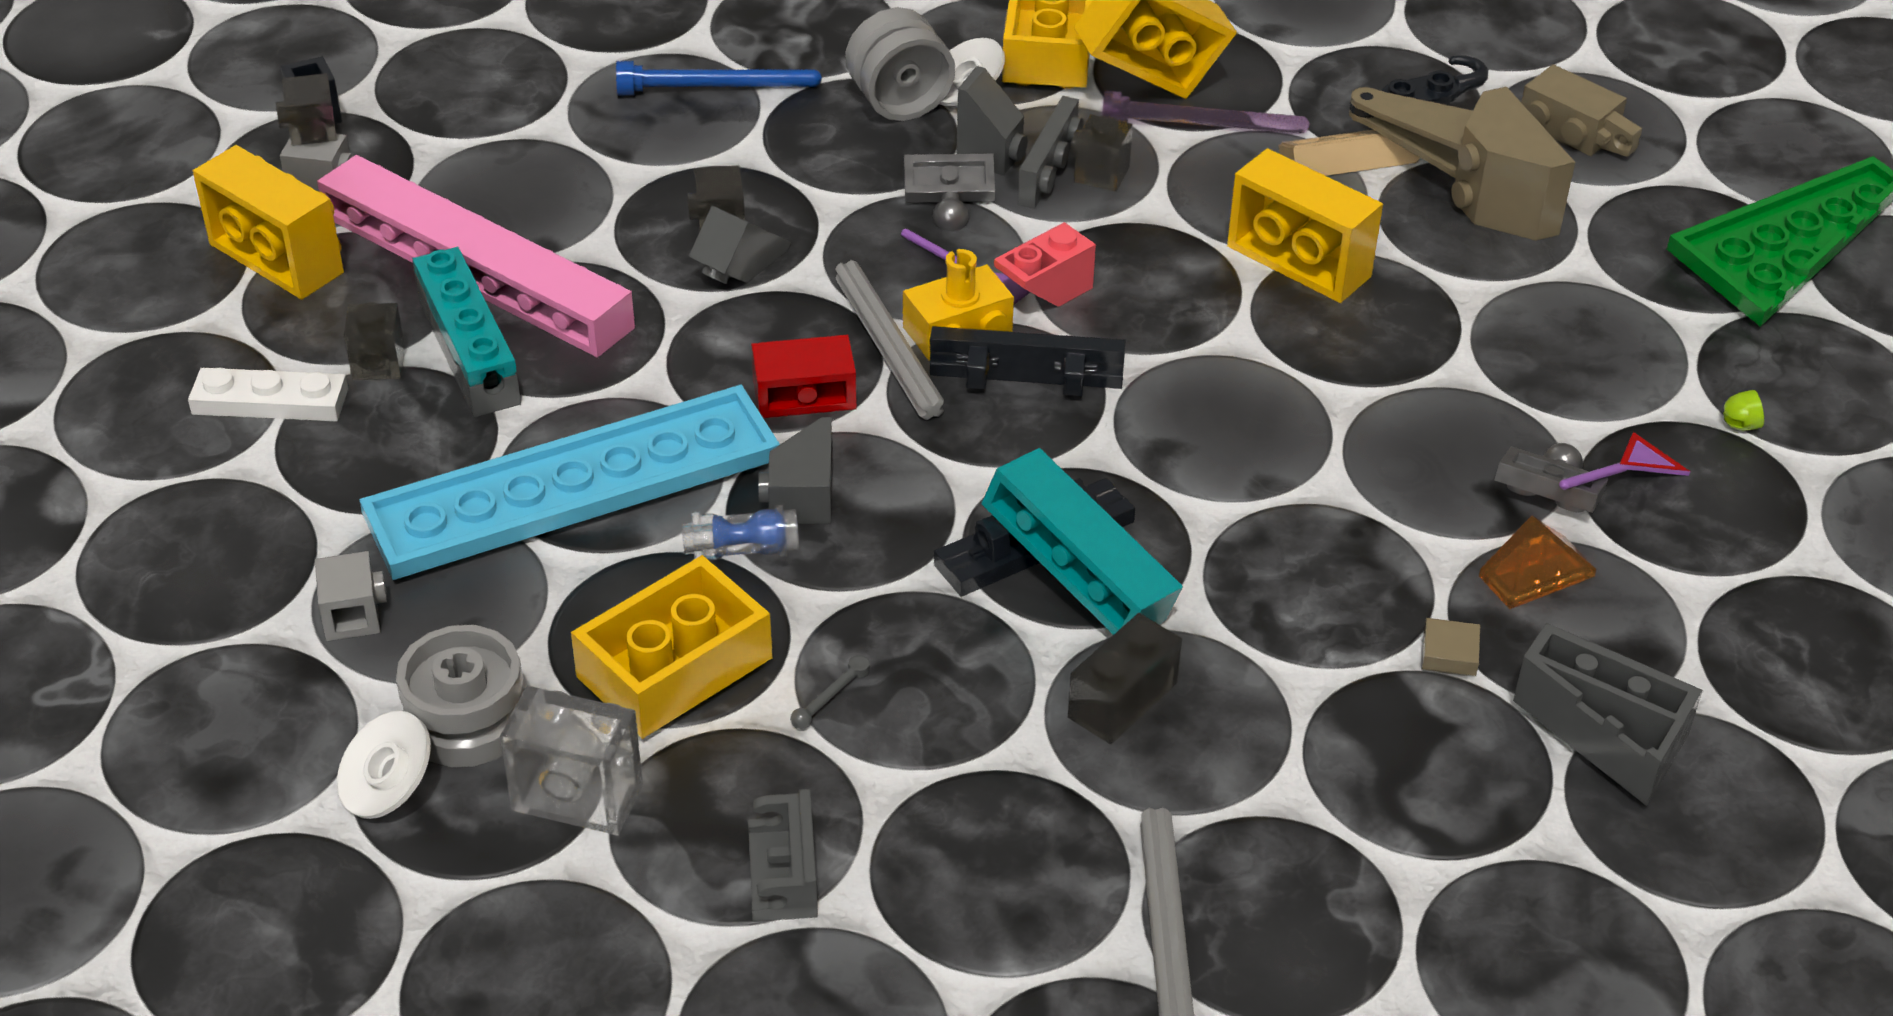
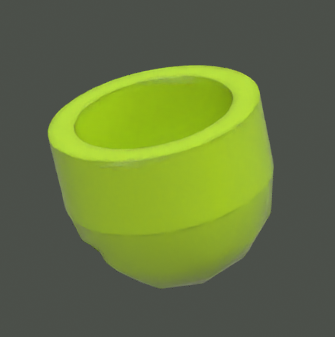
(1744, 410)

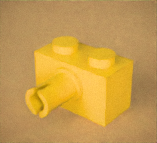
(964, 299)

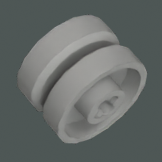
(900, 64)
(463, 690)

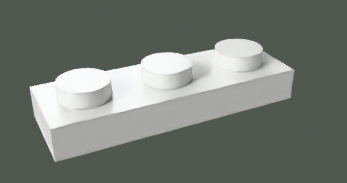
(268, 394)

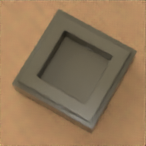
(1451, 646)

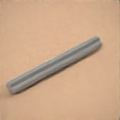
(889, 340)
(1166, 914)

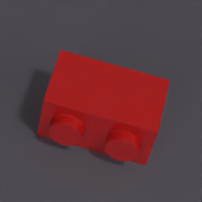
(804, 376)

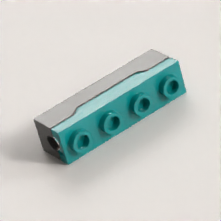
(466, 331)

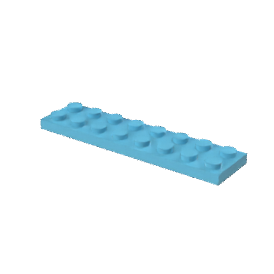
(566, 481)

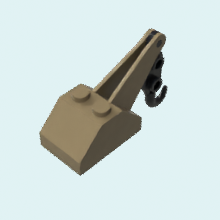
(1501, 157)

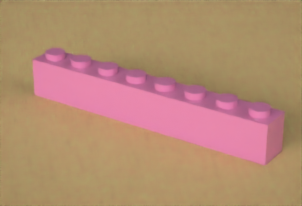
(506, 267)

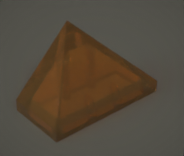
(1534, 565)

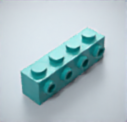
(1079, 542)

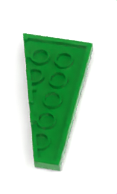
(1780, 242)

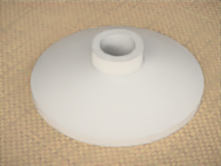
(968, 55)
(383, 764)

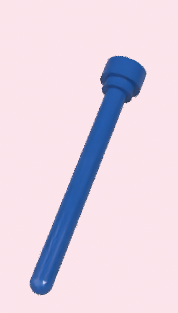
(634, 78)

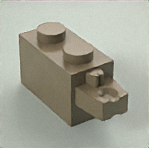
(1580, 112)

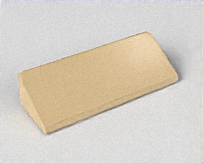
(1347, 152)

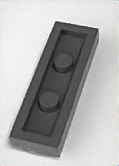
(1049, 152)

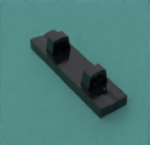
(1027, 358)
(996, 554)

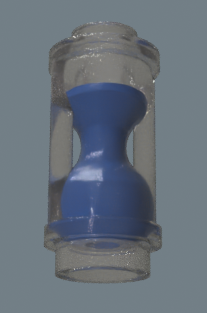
(758, 532)

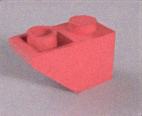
(1052, 265)

